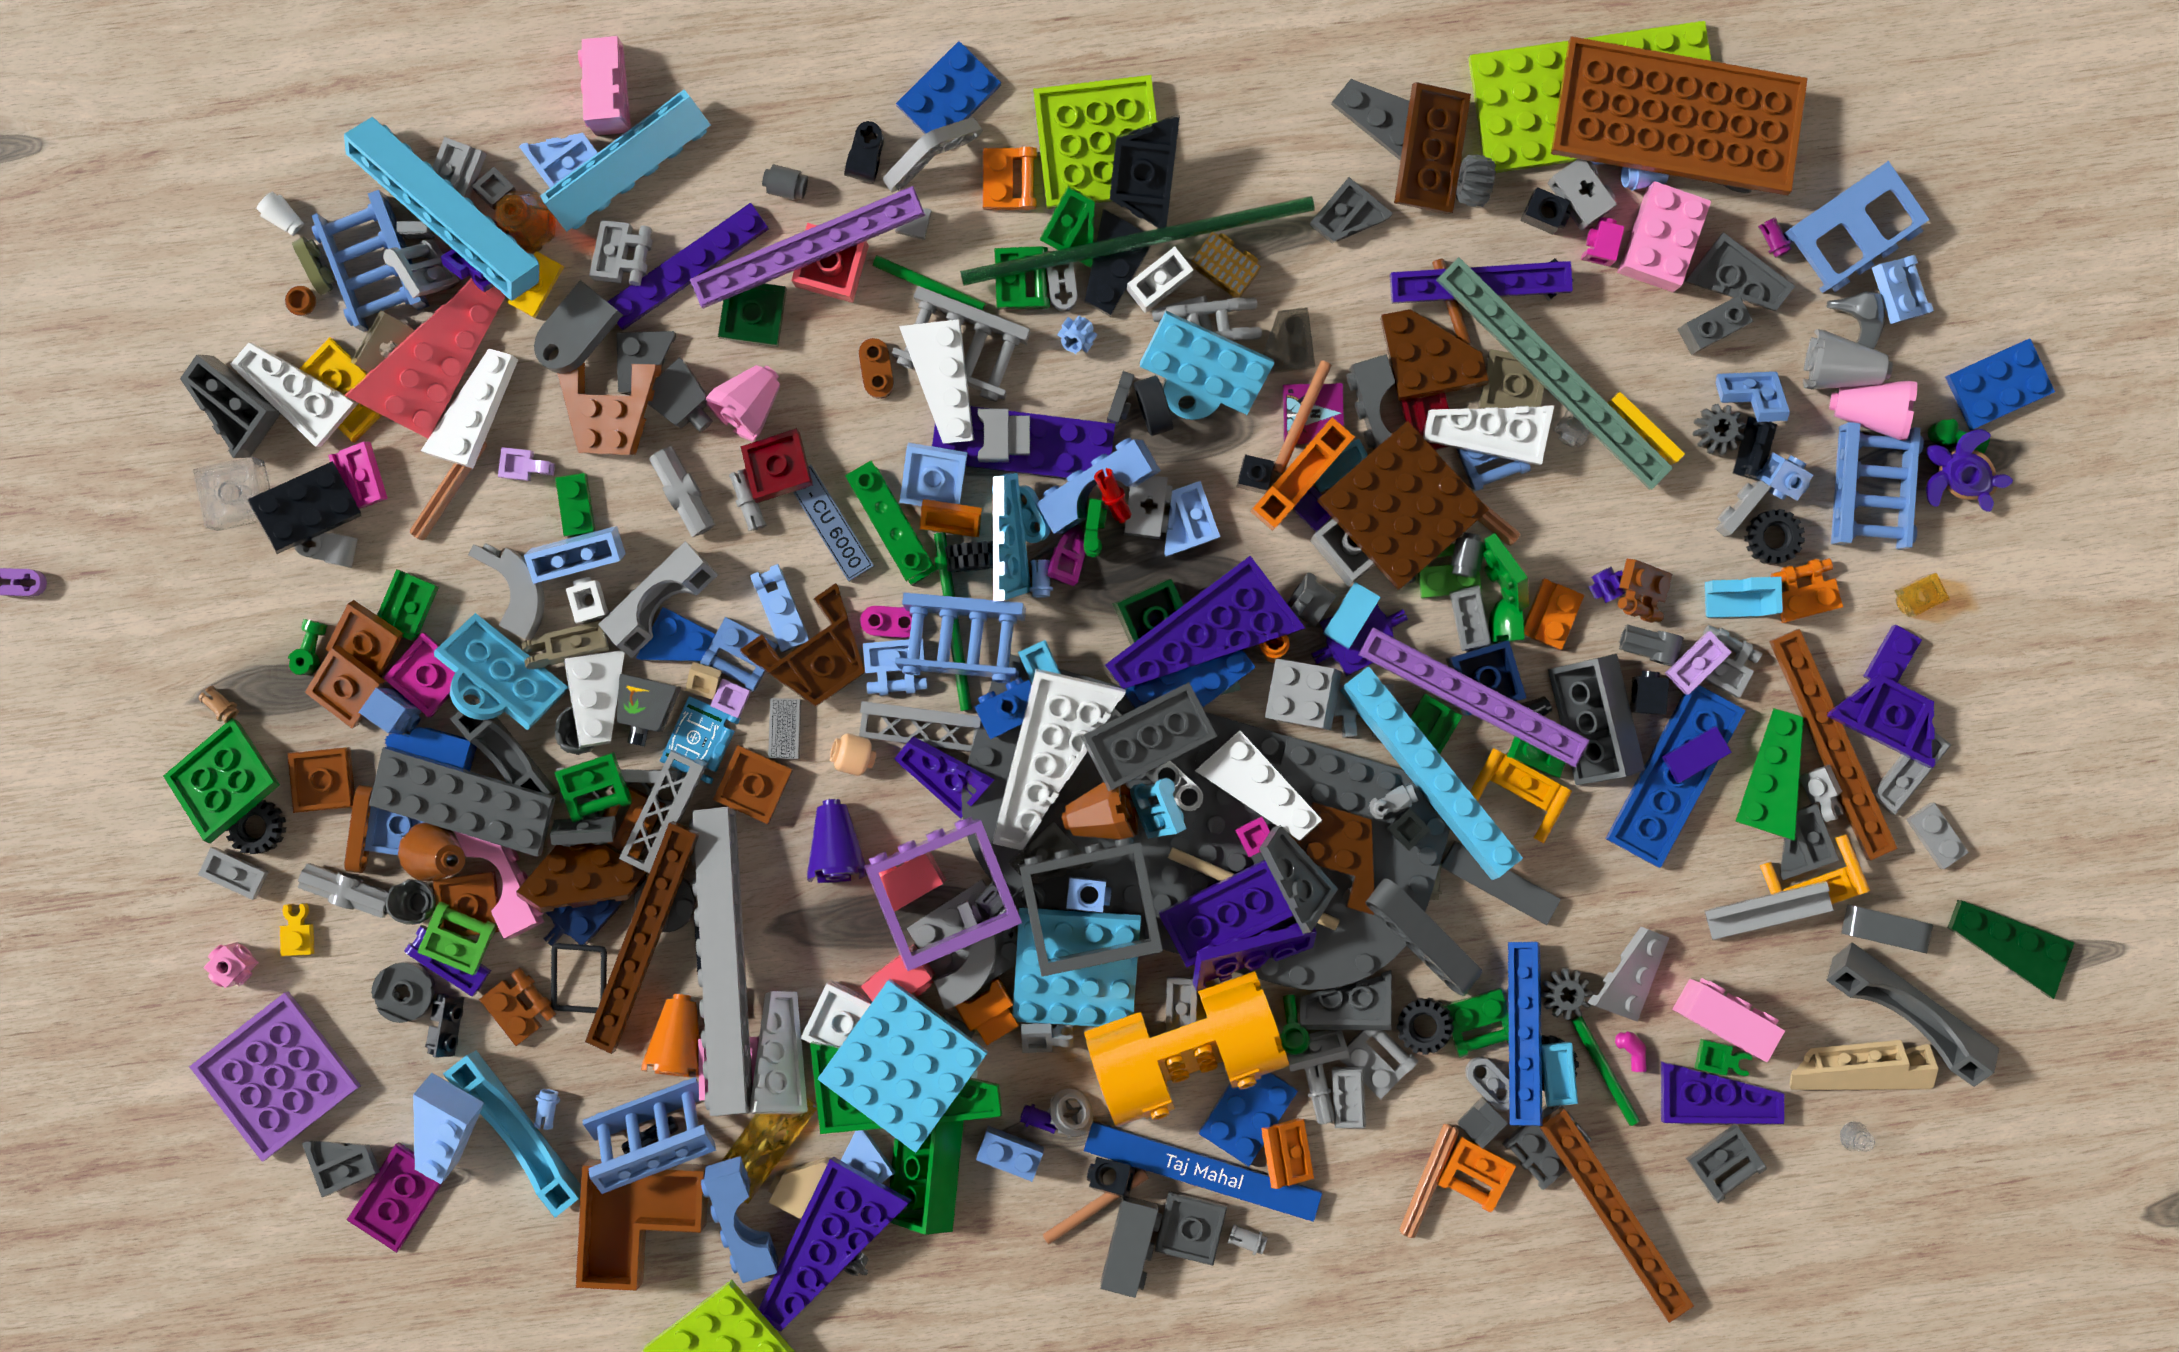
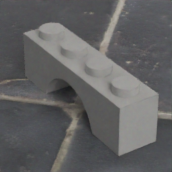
(631, 621)

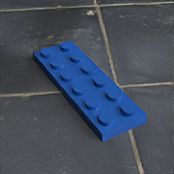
(1659, 804)

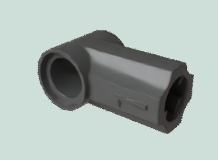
(1658, 646)

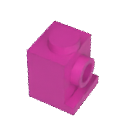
(1603, 242)

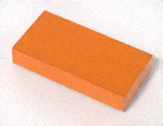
(950, 518)

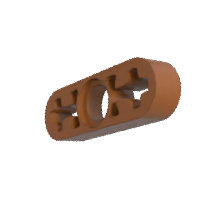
(355, 856)

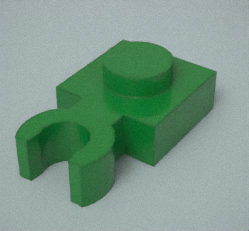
(1718, 1057)

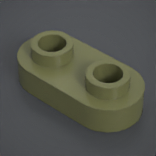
(319, 275)

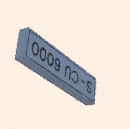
(833, 528)

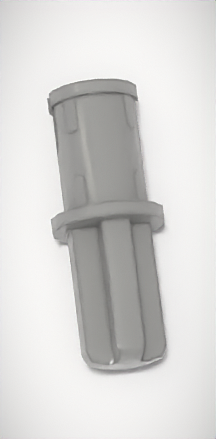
(1320, 1094)

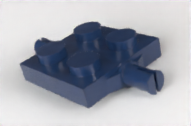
(581, 922)

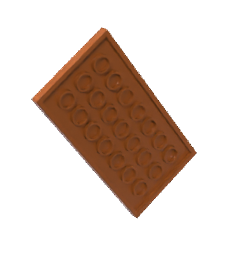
(1679, 116)

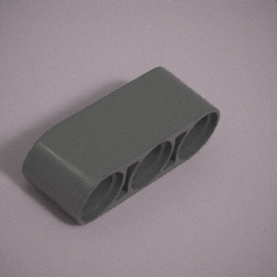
(1887, 929)

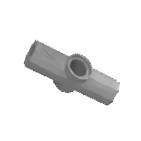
(682, 491)
(344, 890)

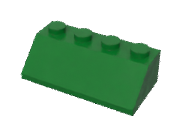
(929, 1179)

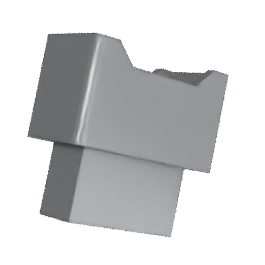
(1003, 435)

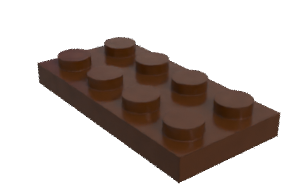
(1432, 148)

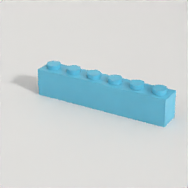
(625, 161)

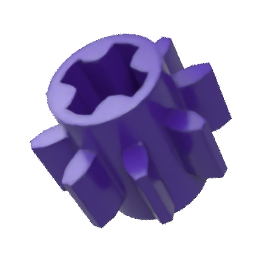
(1607, 584)

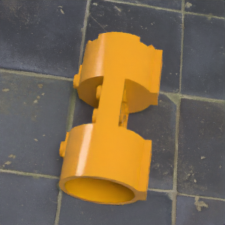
(1137, 1067)

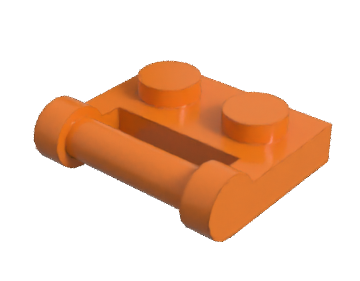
(999, 178)
(1480, 1165)

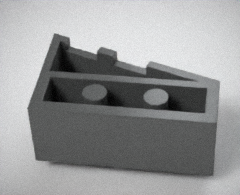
(230, 403)

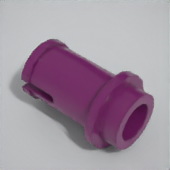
(1775, 238)

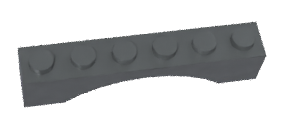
(1958, 1044)

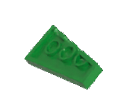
(1774, 783)

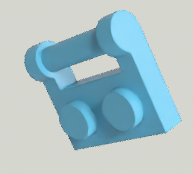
(1159, 818)

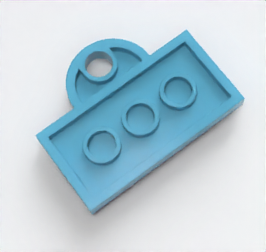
(1204, 367)
(496, 673)

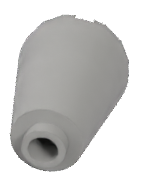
(1843, 363)

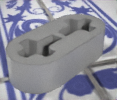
(1070, 284)

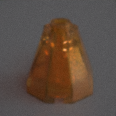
(525, 219)

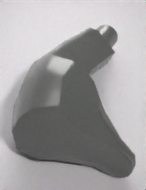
(1869, 312)

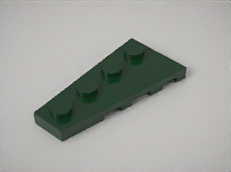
(2026, 951)

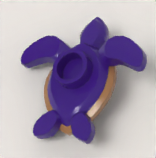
(1965, 472)

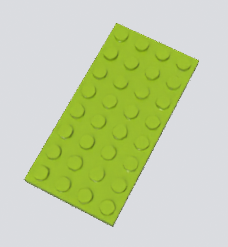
(1521, 89)

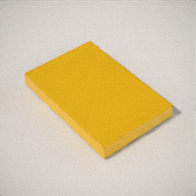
(334, 368)

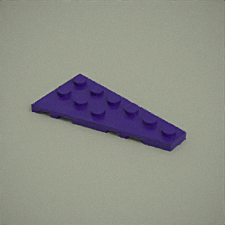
(1221, 620)
(836, 1226)

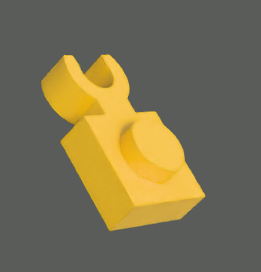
(297, 936)

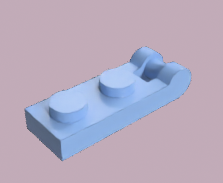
(780, 609)

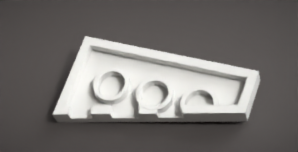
(297, 395)
(470, 416)
(1496, 431)

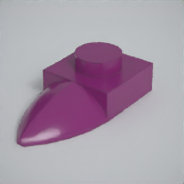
(1068, 557)

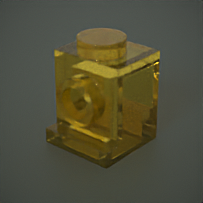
(1932, 590)

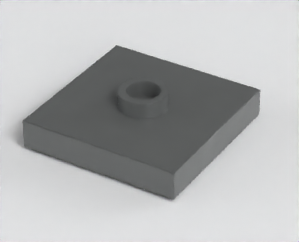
(1190, 1228)

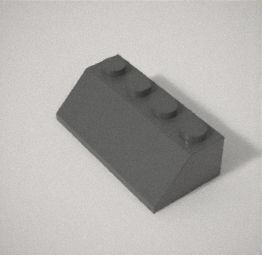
(1596, 706)

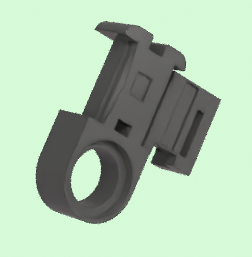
(994, 906)

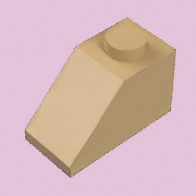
(796, 1186)

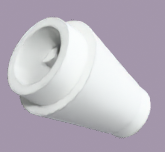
(278, 212)

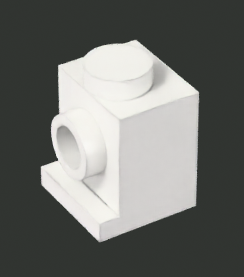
(577, 594)

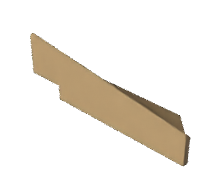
(1866, 1067)

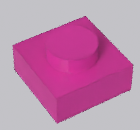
(1253, 835)

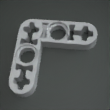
(927, 147)

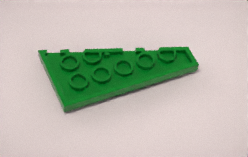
(975, 1101)

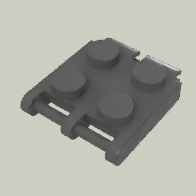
(1539, 1150)

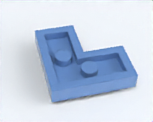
(1760, 389)

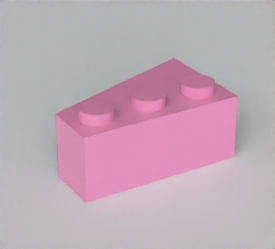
(604, 86)

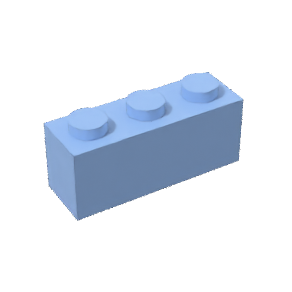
(574, 554)

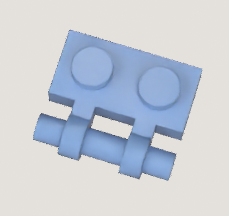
(880, 659)

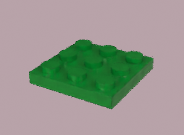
(221, 780)

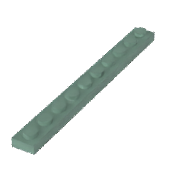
(1554, 373)

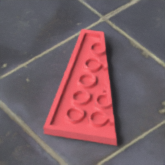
(428, 365)

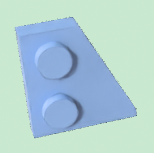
(558, 156)
(1189, 520)
(867, 1157)

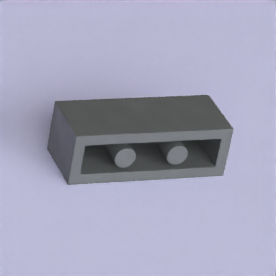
(1130, 1247)

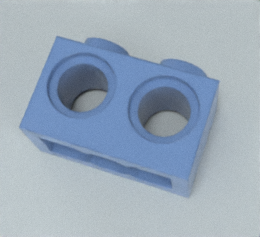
(391, 711)

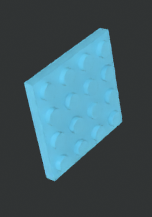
(1082, 995)
(902, 1065)

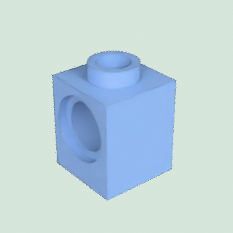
(1074, 898)

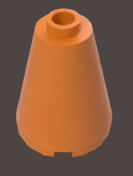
(675, 1039)

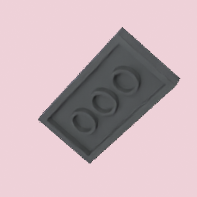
(1148, 736)

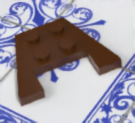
(820, 664)
(1346, 846)

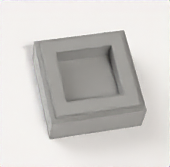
(414, 230)

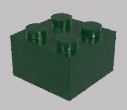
(1147, 608)

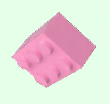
(1664, 236)
(1729, 1018)

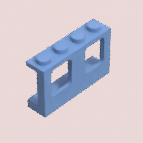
(1849, 211)

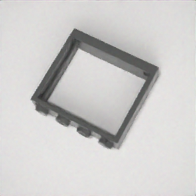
(1098, 956)

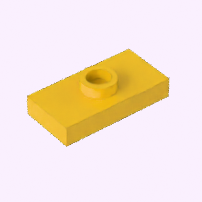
(534, 298)

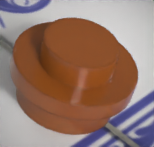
(300, 300)

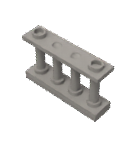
(984, 325)

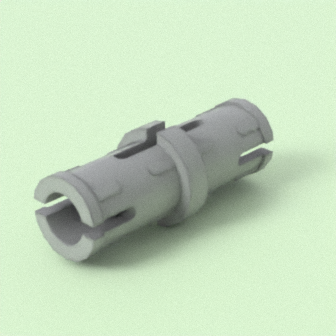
(745, 500)

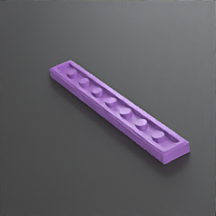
(807, 247)
(1473, 697)

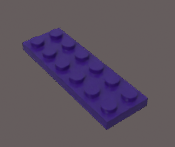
(1056, 445)

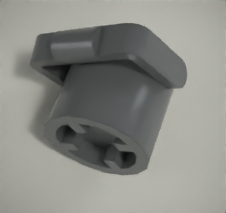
(1310, 600)

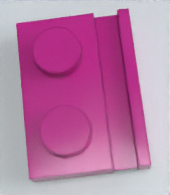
(360, 473)

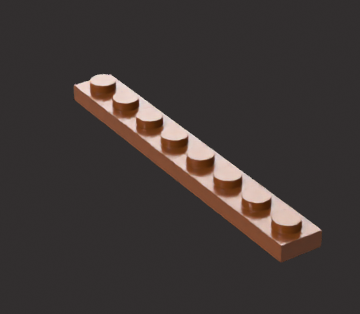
(1833, 744)
(1615, 1214)

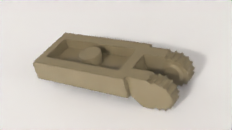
(564, 644)

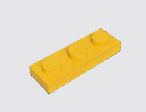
(1646, 428)

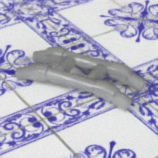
(1220, 308)

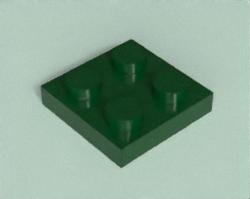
(754, 315)

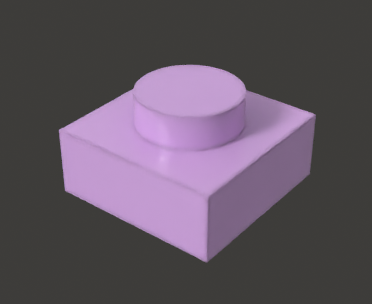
(730, 698)

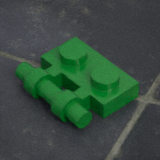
(1095, 520)

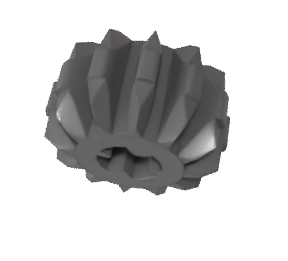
(1475, 180)
(1721, 418)
(1572, 983)

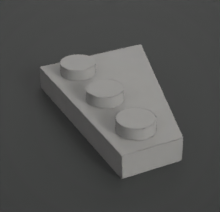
(1630, 983)

